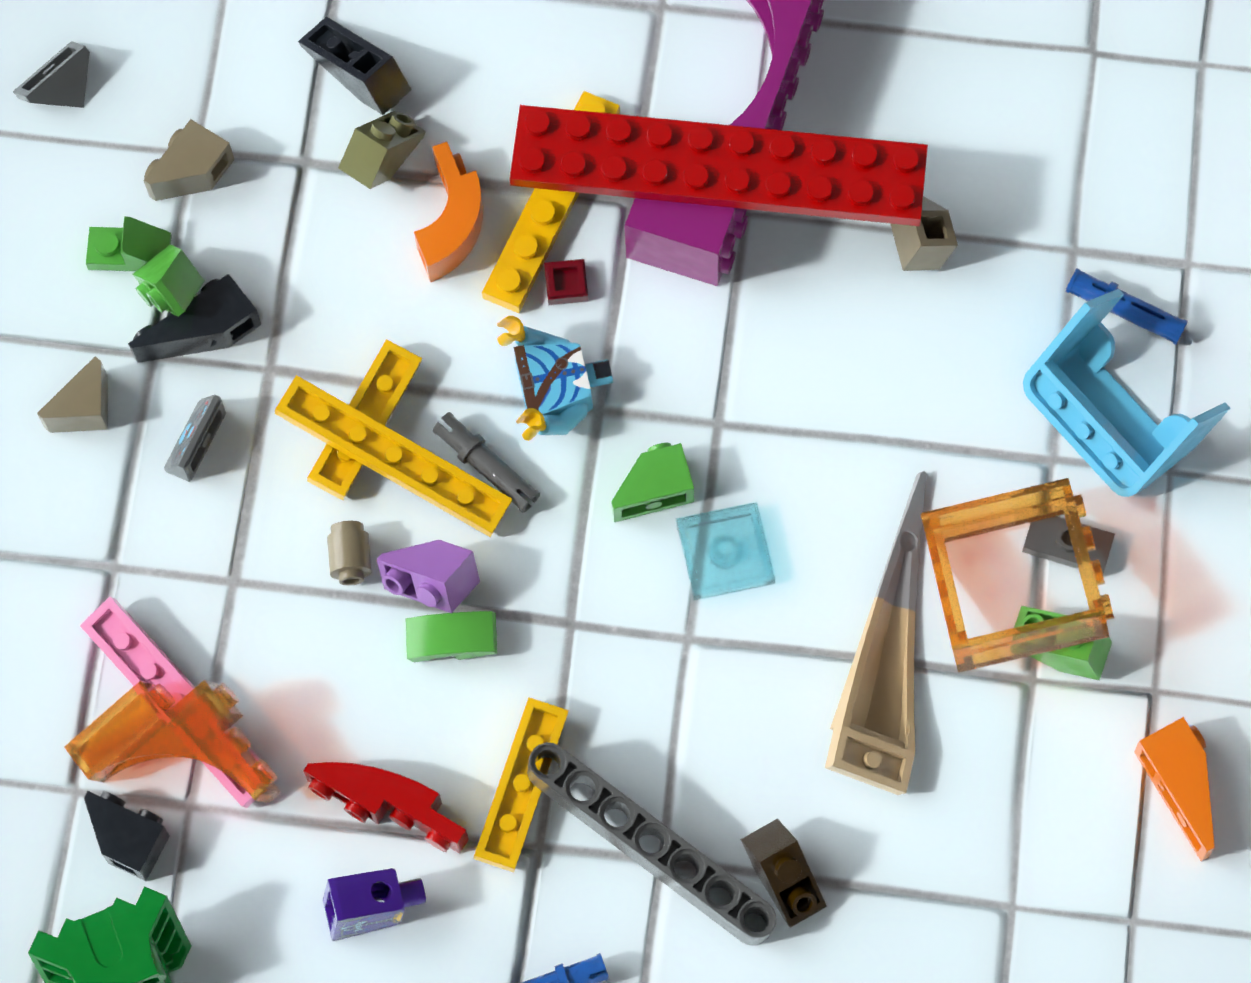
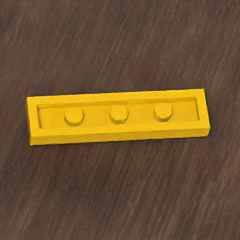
(376, 398)
(516, 795)

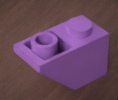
(430, 573)

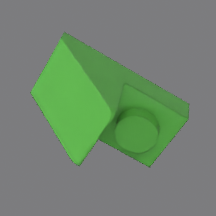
(125, 247)

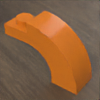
(456, 230)

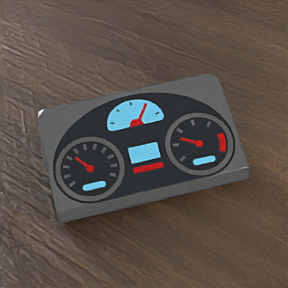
(196, 438)

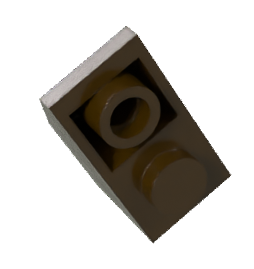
(784, 872)

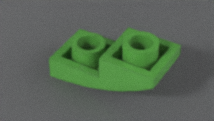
(448, 635)

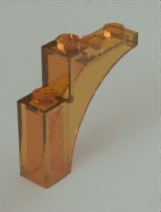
(148, 728)

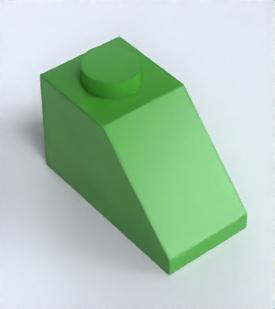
(654, 483)

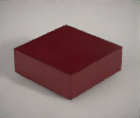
(566, 282)

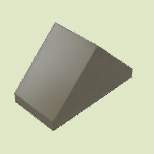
(80, 403)

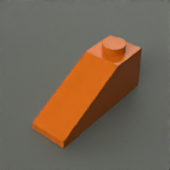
(1179, 771)

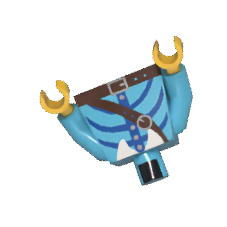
(552, 379)

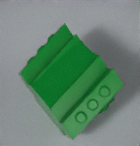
(115, 944)

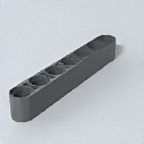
(661, 863)

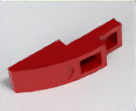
(374, 791)

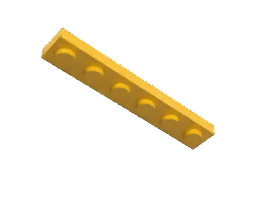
(535, 233)
(393, 456)

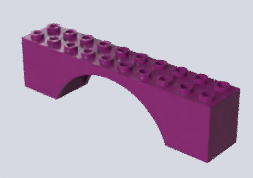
(701, 238)

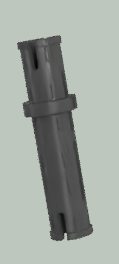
(473, 450)

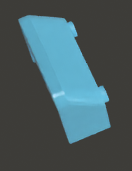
(1099, 414)

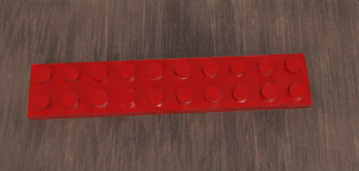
(719, 165)

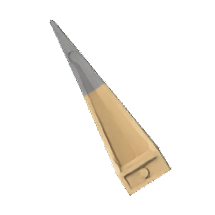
(876, 709)

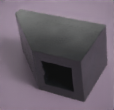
(124, 837)

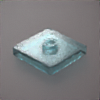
(725, 551)

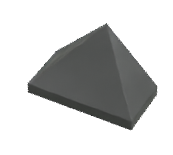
(59, 80)

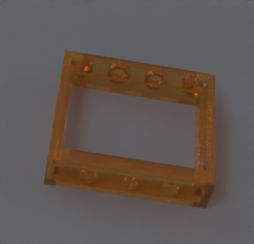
(1004, 512)

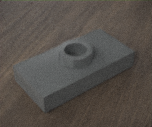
(1051, 541)

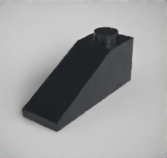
(357, 65)

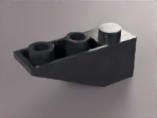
(210, 323)

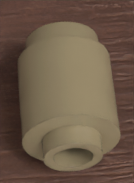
(349, 552)

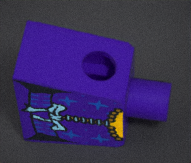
(352, 906)

